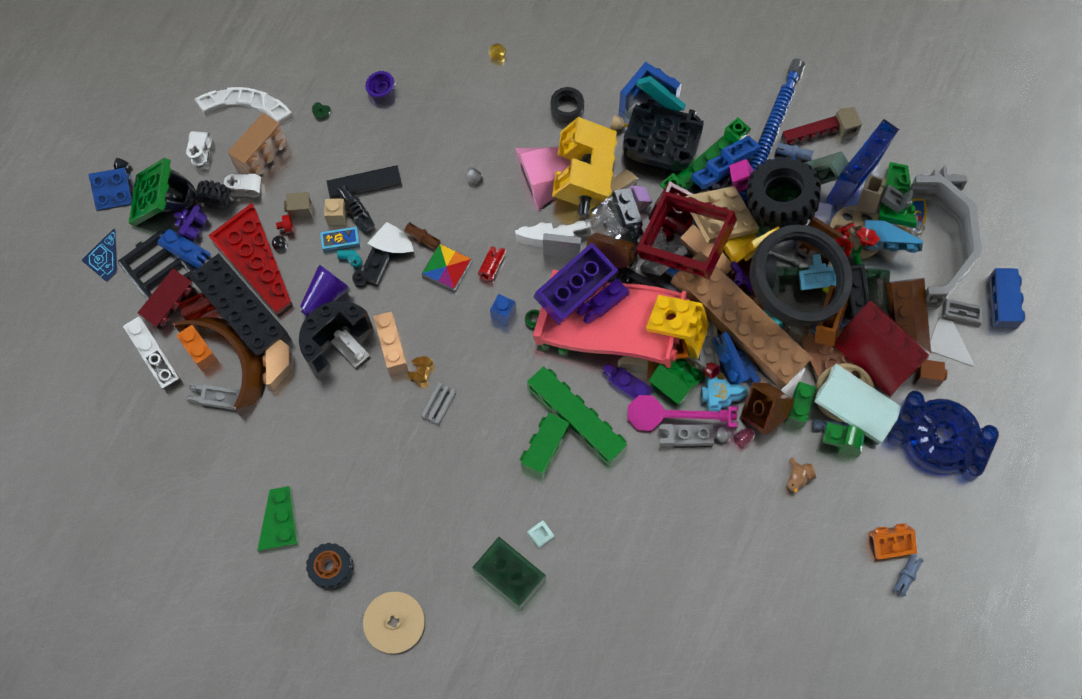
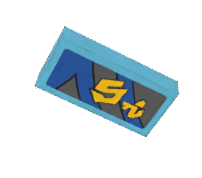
(339, 239)

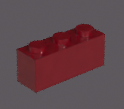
(166, 299)

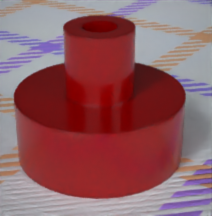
(285, 224)

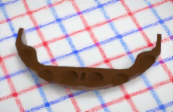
(251, 365)

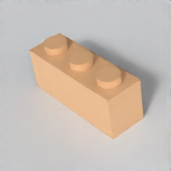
(390, 343)

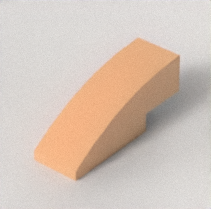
(696, 242)

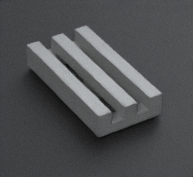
(948, 302)
(433, 397)

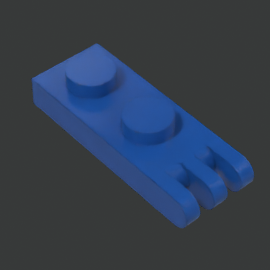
(183, 248)
(730, 358)

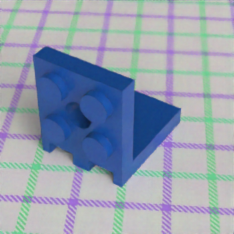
(631, 91)

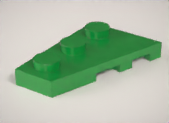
(278, 522)

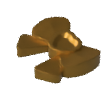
(423, 364)

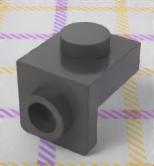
(895, 199)

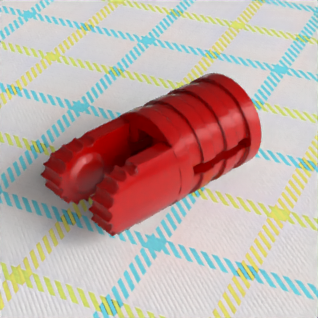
(491, 263)

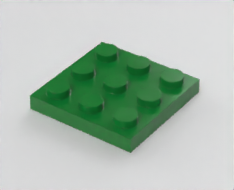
(150, 192)

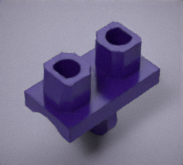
(195, 216)

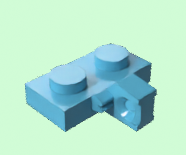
(817, 275)

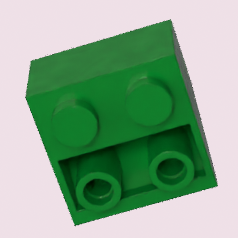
(678, 380)

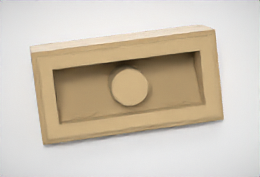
(623, 180)

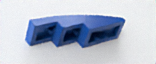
(719, 166)

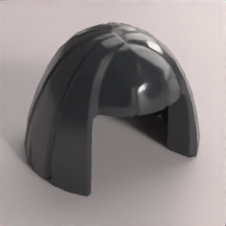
(179, 194)

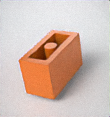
(197, 348)

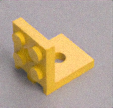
(744, 246)
(688, 324)

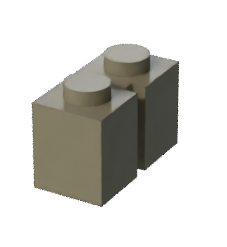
(871, 194)

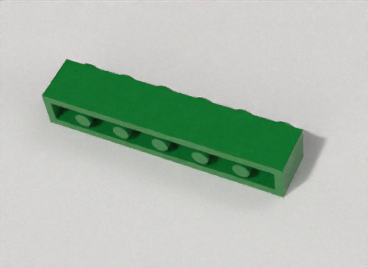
(582, 420)

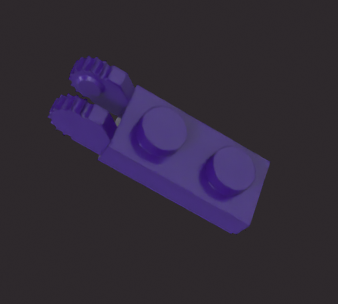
(603, 301)

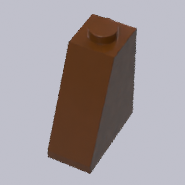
(617, 251)

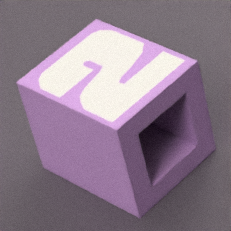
(641, 197)

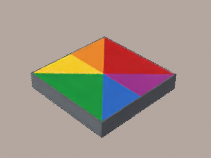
(446, 267)

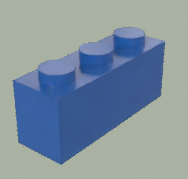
(1007, 298)

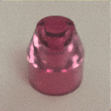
(744, 437)

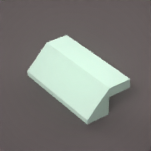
(858, 404)

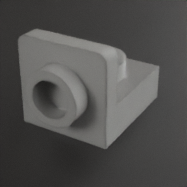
(956, 179)

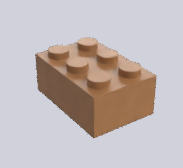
(257, 146)

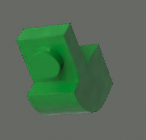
(849, 438)

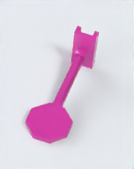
(647, 412)

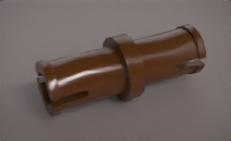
(422, 235)

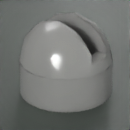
(474, 175)

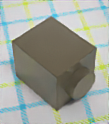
(849, 121)
(298, 205)

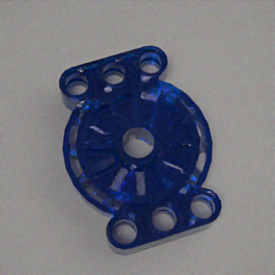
(956, 422)

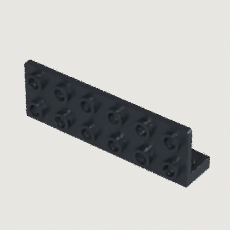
(238, 305)

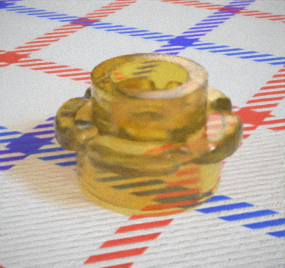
(497, 51)

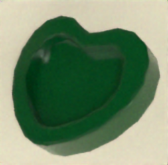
(320, 111)

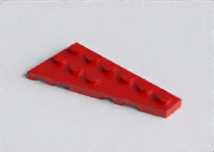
(248, 250)

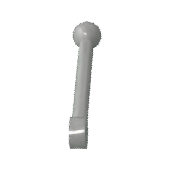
(795, 262)

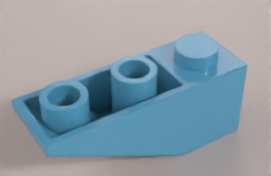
(892, 238)

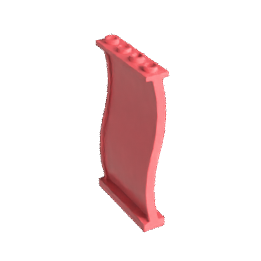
(617, 331)

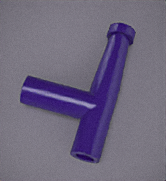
(740, 276)

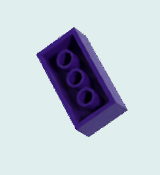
(575, 283)

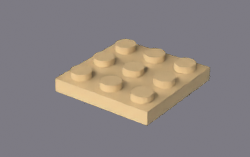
(728, 198)

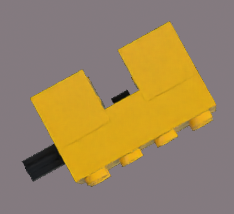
(592, 160)

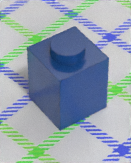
(503, 309)

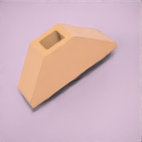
(278, 364)

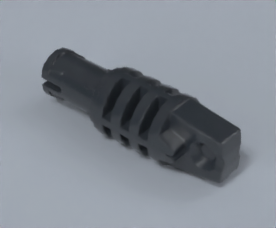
(356, 209)

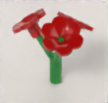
(866, 236)

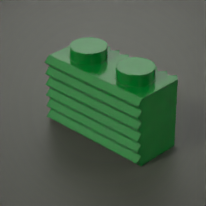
(803, 399)

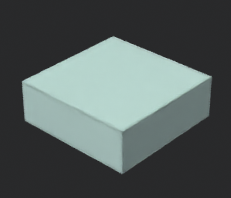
(540, 534)

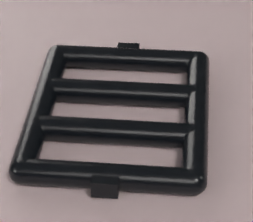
(133, 274)

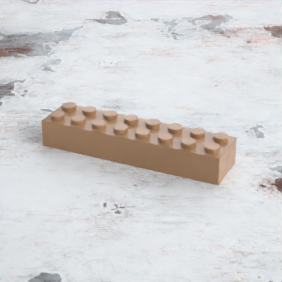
(745, 323)

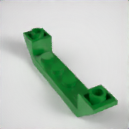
(733, 132)

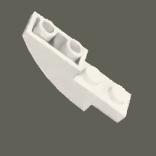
(534, 235)
(151, 352)

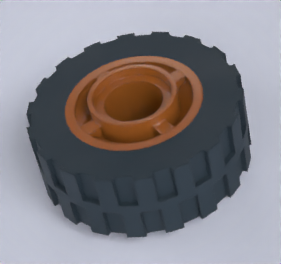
(321, 557)

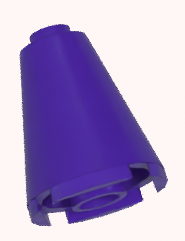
(322, 289)

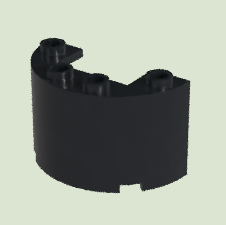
(321, 325)

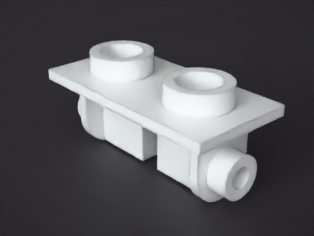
(349, 348)

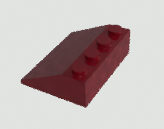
(881, 348)

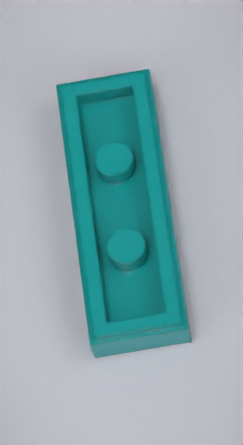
(660, 94)

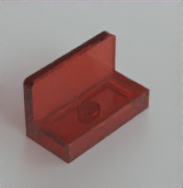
(196, 307)

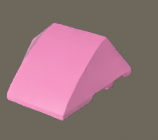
(540, 170)

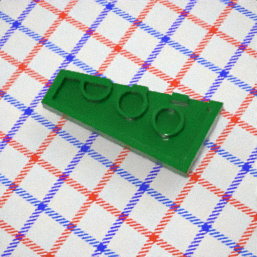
(899, 178)

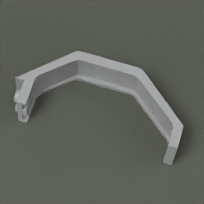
(965, 212)

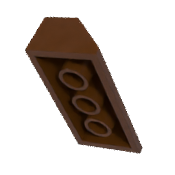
(909, 308)

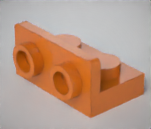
(894, 541)

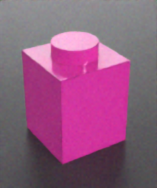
(740, 174)

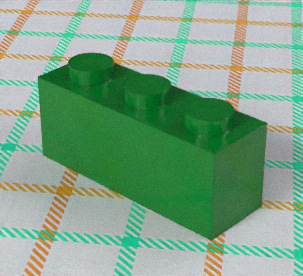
(544, 445)

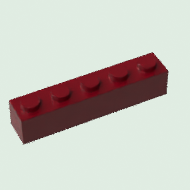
(810, 131)

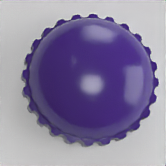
(380, 84)

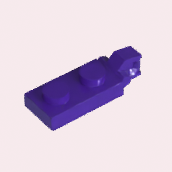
(626, 382)

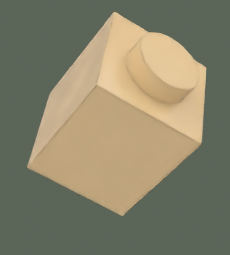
(335, 212)

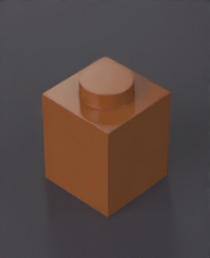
(931, 373)

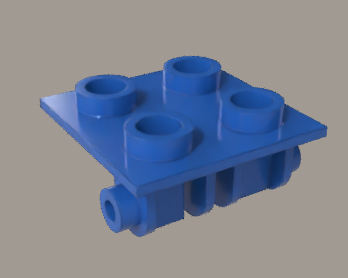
(110, 188)

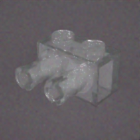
(607, 215)

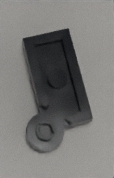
(373, 267)

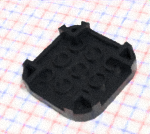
(662, 136)

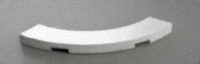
(244, 97)

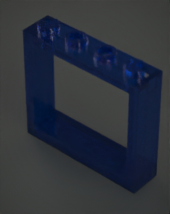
(862, 164)

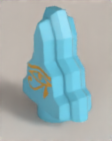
(721, 393)

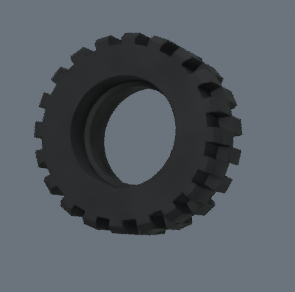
(777, 173)

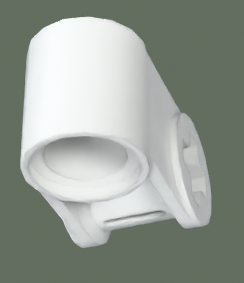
(198, 147)
(244, 186)

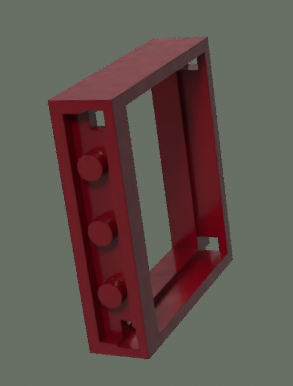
(680, 262)

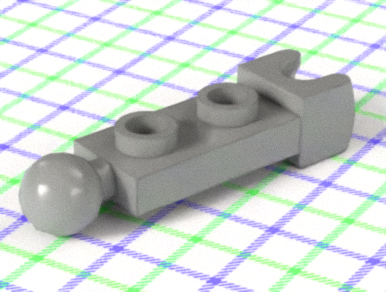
(692, 435)

